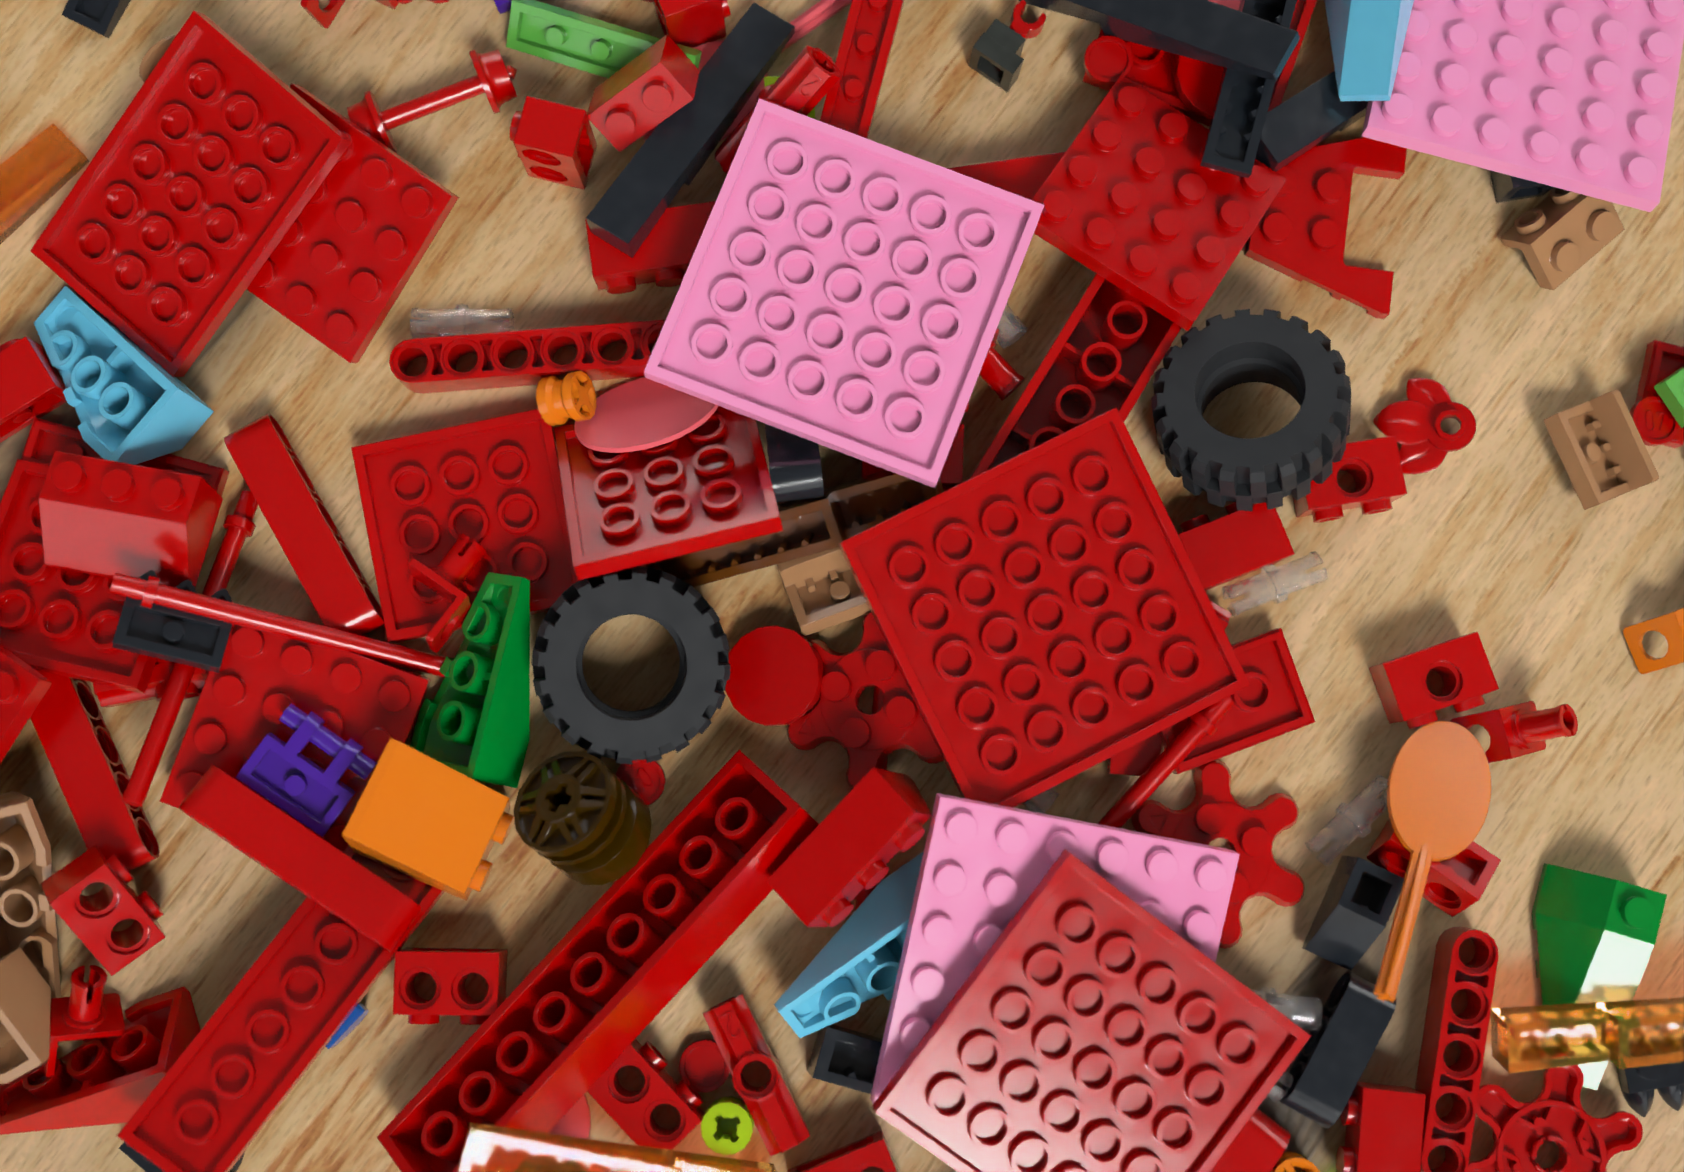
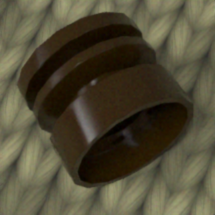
(582, 818)

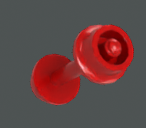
(491, 78)

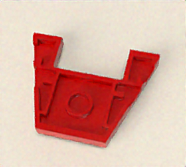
(1309, 220)

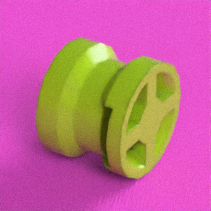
(732, 1118)

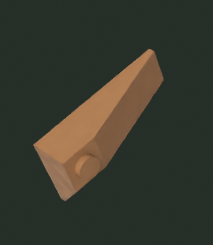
(24, 909)
(23, 1016)

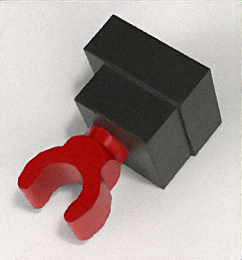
(999, 48)

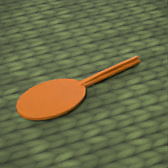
(1436, 809)

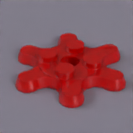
(840, 720)
(1245, 828)
(1555, 1116)

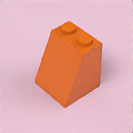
(428, 821)

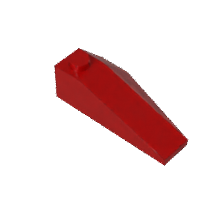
(106, 1075)

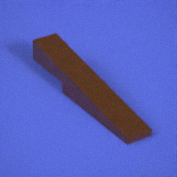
(807, 526)

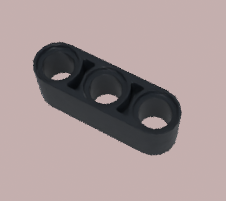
(793, 466)
(1338, 1051)

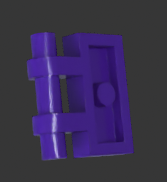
(296, 782)

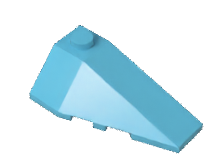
(1367, 45)
(121, 395)
(857, 960)

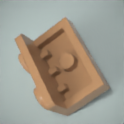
(1563, 234)
(1601, 449)
(822, 590)

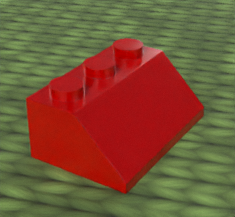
(125, 519)
(851, 848)

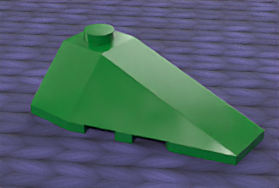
(484, 701)
(1592, 940)

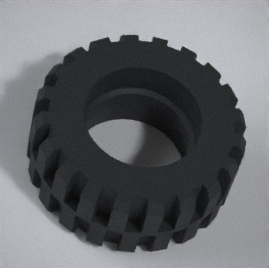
(1244, 352)
(643, 732)

